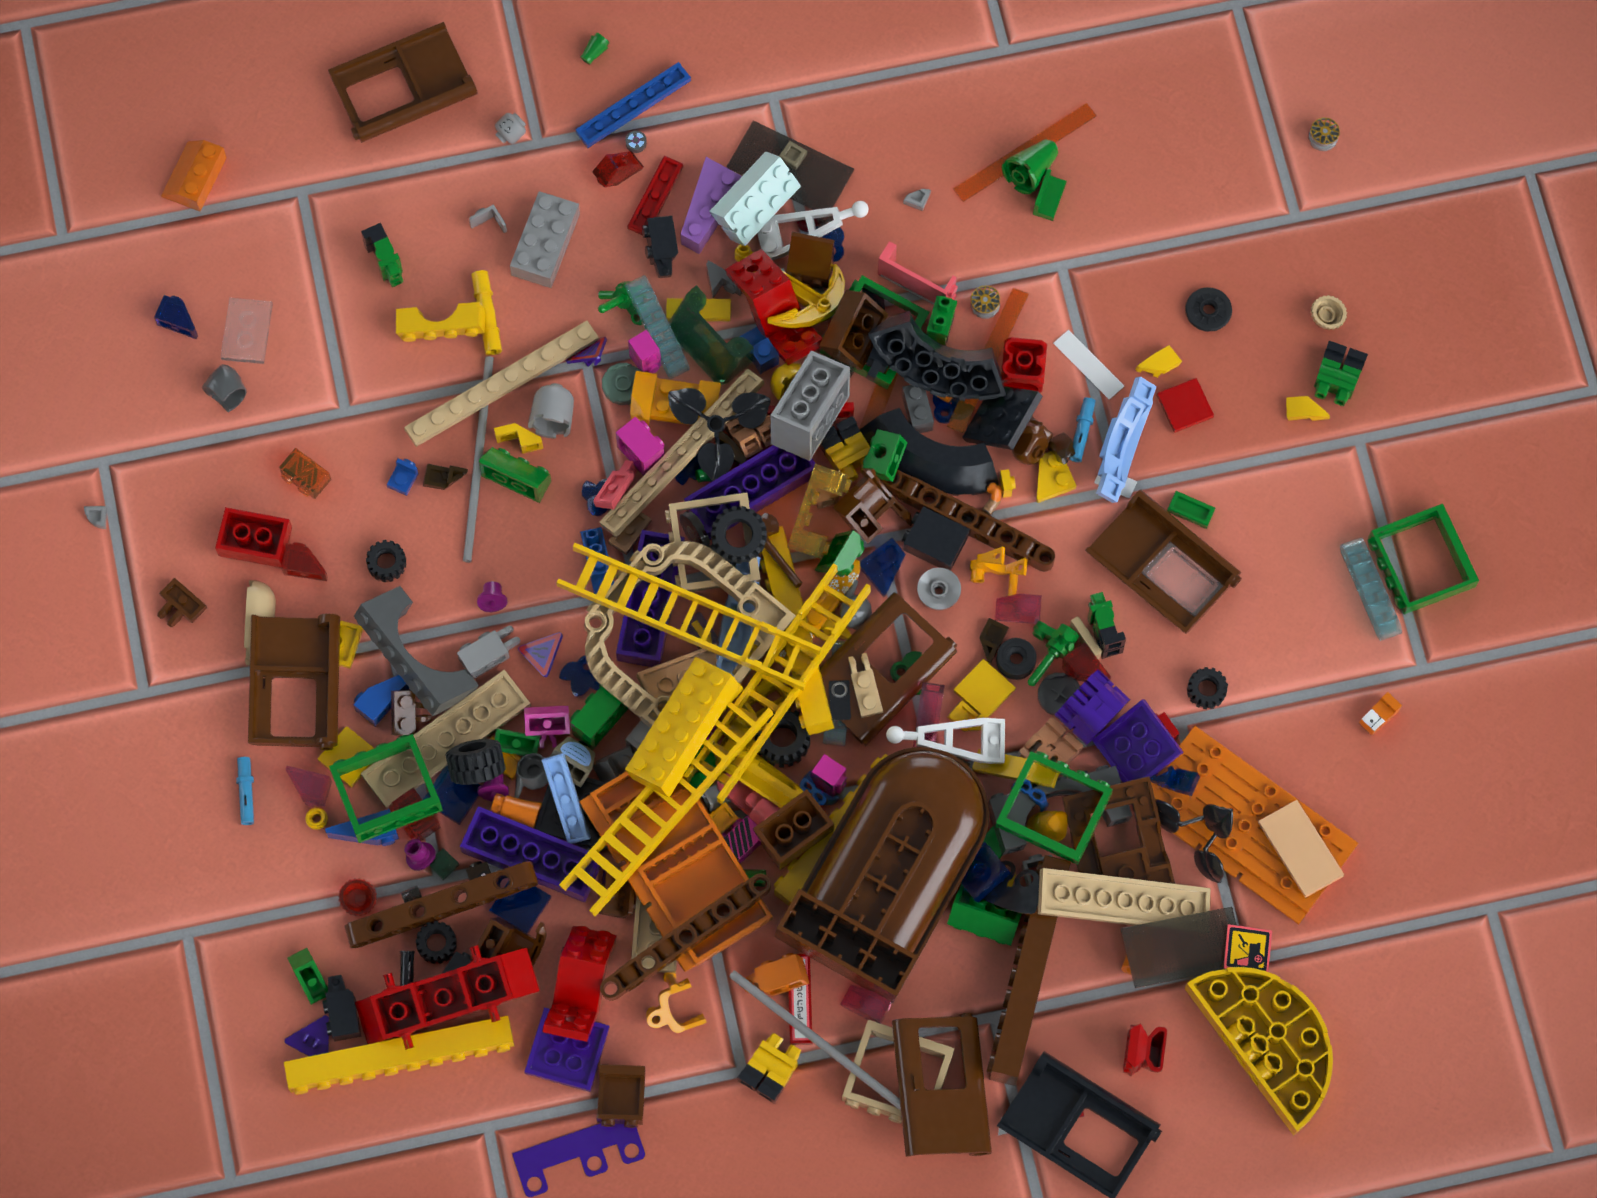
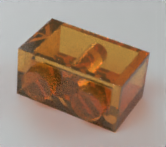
(304, 473)

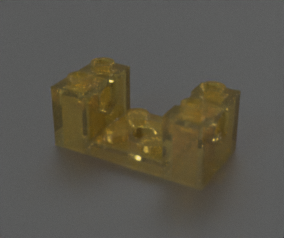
(807, 540)

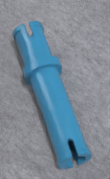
(1084, 421)
(245, 790)

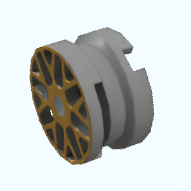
(1324, 134)
(985, 302)

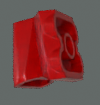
(1024, 363)
(1144, 1050)

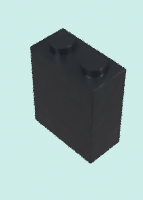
(935, 538)

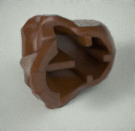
(1032, 442)

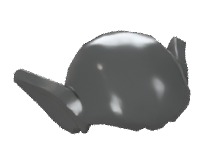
(863, 612)
(530, 773)

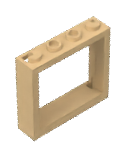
(674, 536)
(875, 1107)

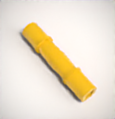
(483, 294)

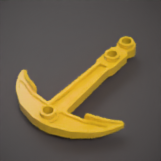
(818, 306)

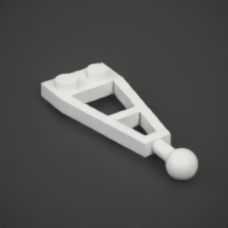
(770, 235)
(991, 738)

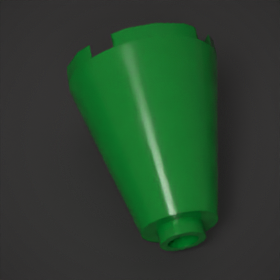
(1030, 165)

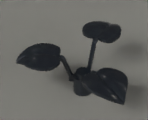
(715, 458)
(1216, 819)

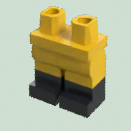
(845, 447)
(776, 1063)

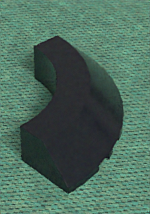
(934, 365)
(943, 466)

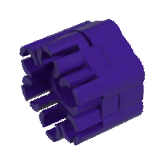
(1095, 709)

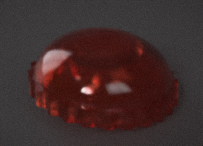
(357, 897)

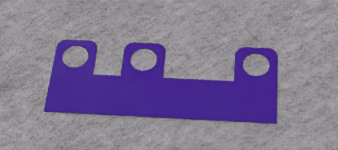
(580, 1144)

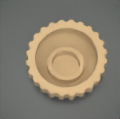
(1328, 312)

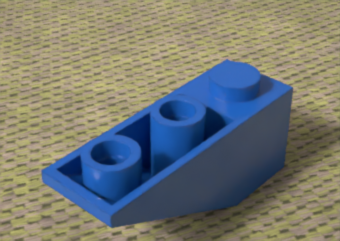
(595, 541)

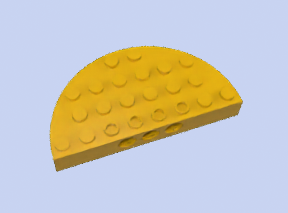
(1272, 1036)

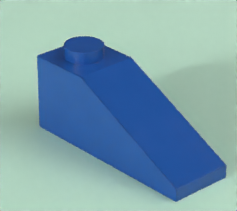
(376, 700)
(345, 831)

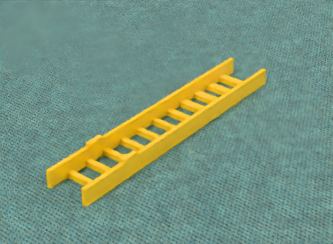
(655, 583)
(767, 729)
(651, 843)

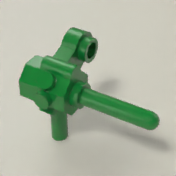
(621, 299)
(1059, 645)

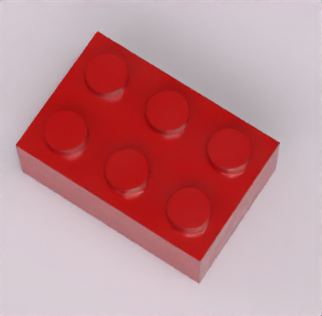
(253, 537)

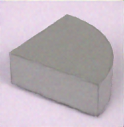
(917, 199)
(96, 515)

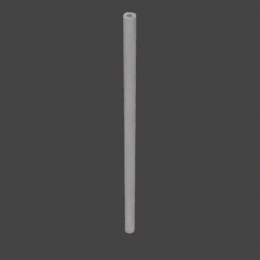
(476, 475)
(816, 1039)

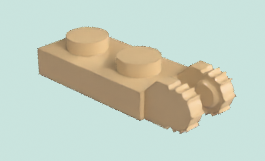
(865, 688)

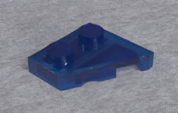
(883, 565)

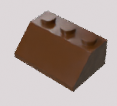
(849, 329)
(793, 829)

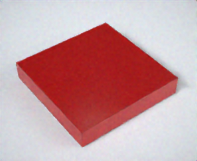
(1185, 405)

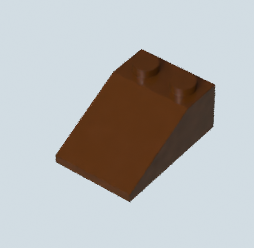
(811, 259)

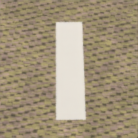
(1088, 364)

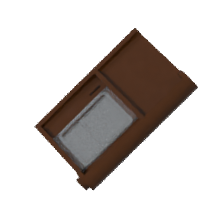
(1166, 557)

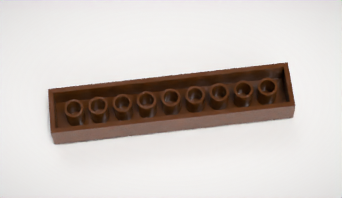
(1025, 985)

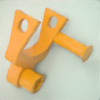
(987, 563)
(663, 1012)

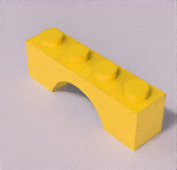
(466, 320)

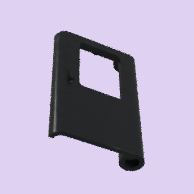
(1049, 1109)

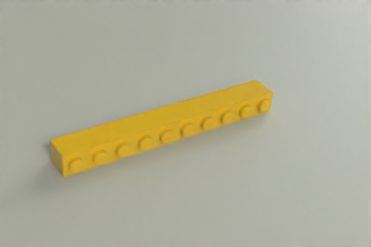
(813, 699)
(391, 1056)

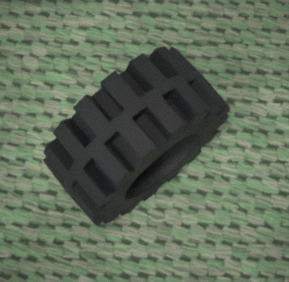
(385, 548)
(1202, 700)
(443, 954)

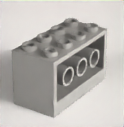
(810, 405)

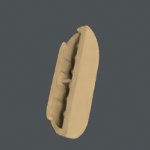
(259, 602)

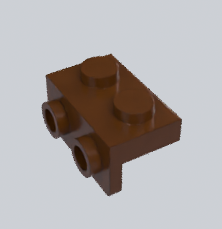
(622, 903)

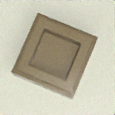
(793, 155)

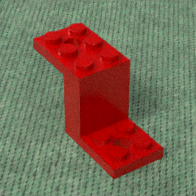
(768, 295)
(578, 983)

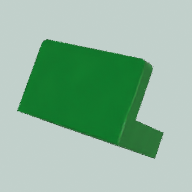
(1049, 196)

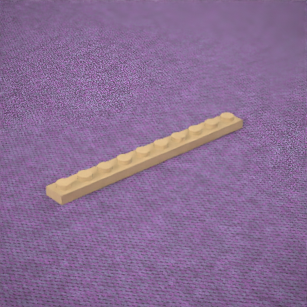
(501, 383)
(676, 457)

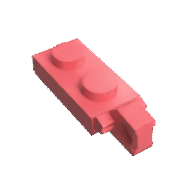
(615, 486)

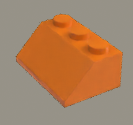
(195, 174)

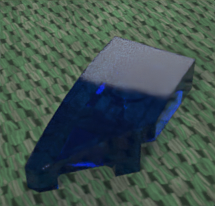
(1177, 780)

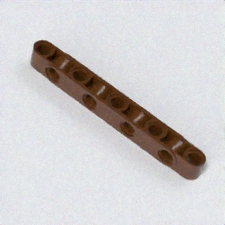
(982, 528)
(441, 904)
(671, 947)

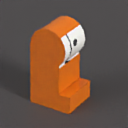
(1380, 713)

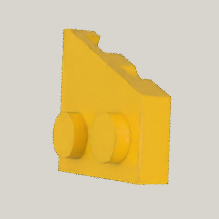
(1053, 478)

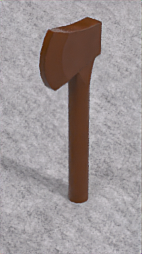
(772, 527)

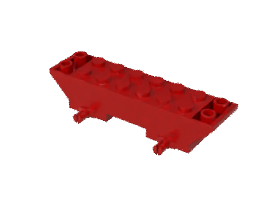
(446, 996)

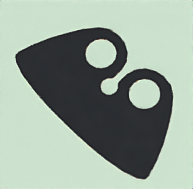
(1017, 897)

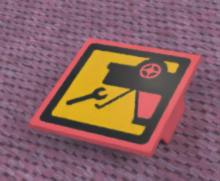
(1247, 947)

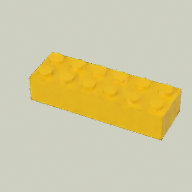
(682, 727)

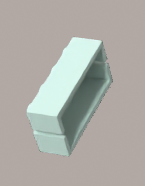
(755, 198)

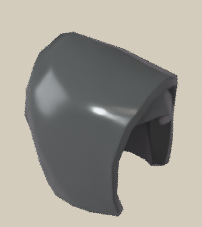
(225, 387)

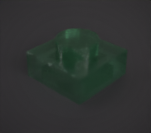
(443, 864)

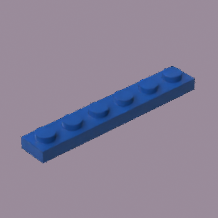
(633, 105)

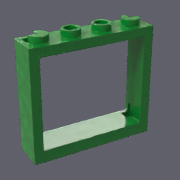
(921, 314)
(1454, 546)
(396, 818)
(1038, 839)

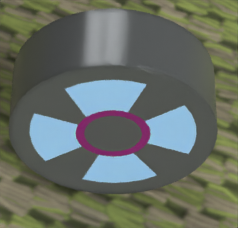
(636, 141)

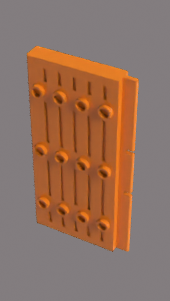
(1252, 796)
(683, 871)

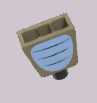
(578, 758)

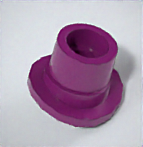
(492, 598)
(493, 787)
(419, 854)

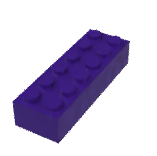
(761, 477)
(638, 641)
(508, 843)

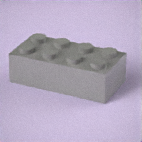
(545, 239)

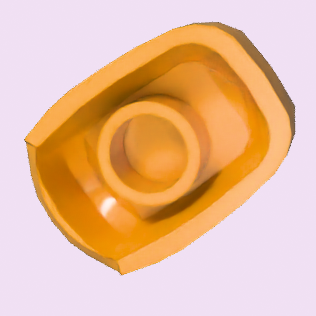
(1050, 824)

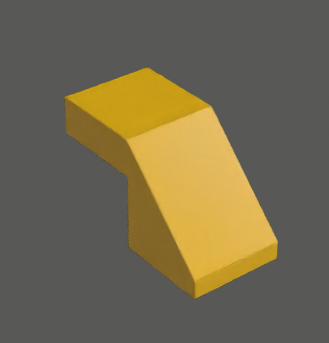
(528, 440)

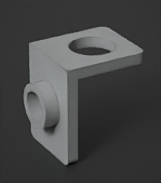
(485, 214)
(710, 798)
(1032, 862)

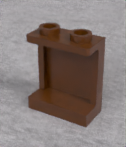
(621, 1095)

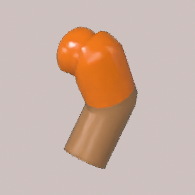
(995, 499)

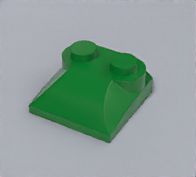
(842, 552)

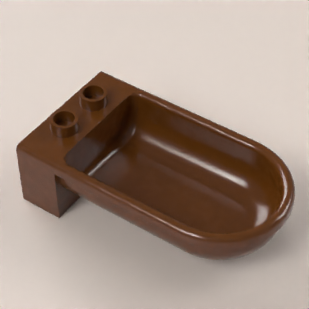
(890, 869)

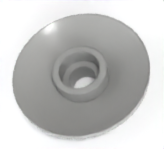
(942, 579)

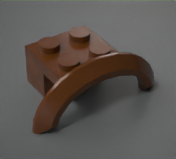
(866, 504)
(503, 938)

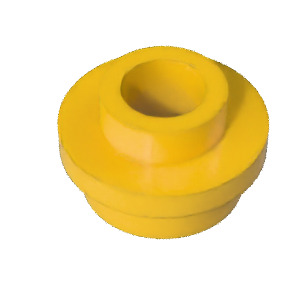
(316, 812)

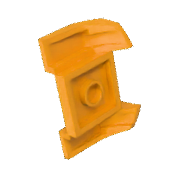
(651, 393)

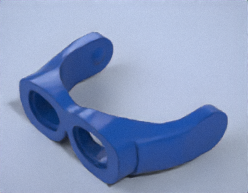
(827, 799)
(1042, 802)

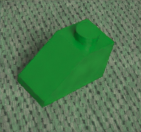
(308, 975)

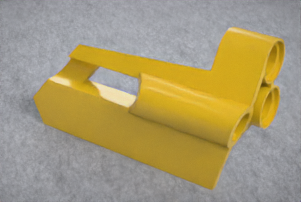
(760, 774)

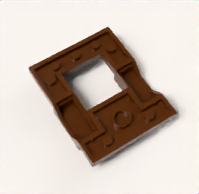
(1143, 863)

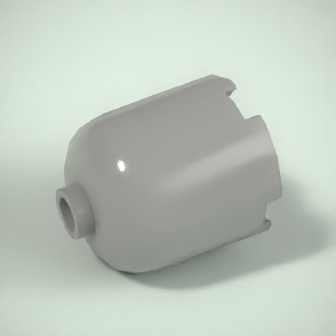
(552, 411)

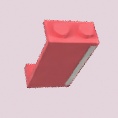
(911, 281)

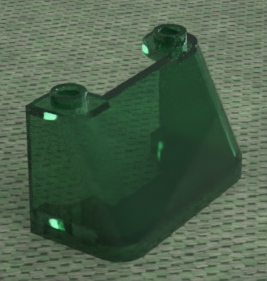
(708, 349)

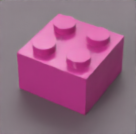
(639, 445)

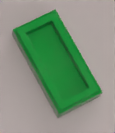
(1191, 509)

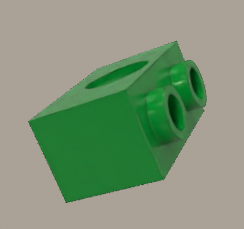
(893, 445)

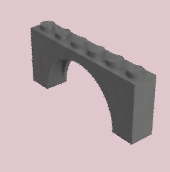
(432, 687)
(1064, 787)

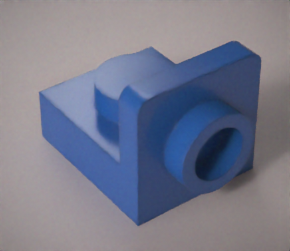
(403, 476)

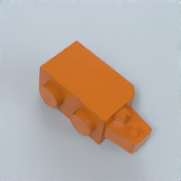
(780, 975)

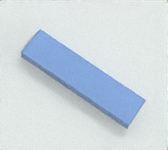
(566, 798)

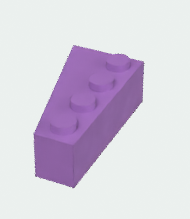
(711, 187)

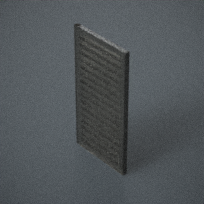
(818, 174)
(1177, 946)

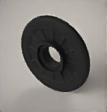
(1205, 321)

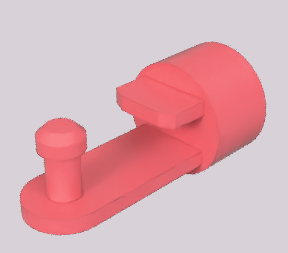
(750, 802)

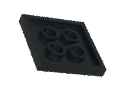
(1003, 419)
(549, 820)

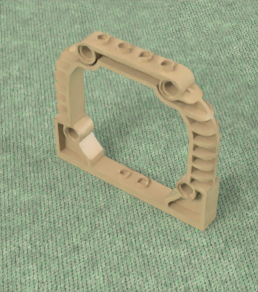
(719, 571)

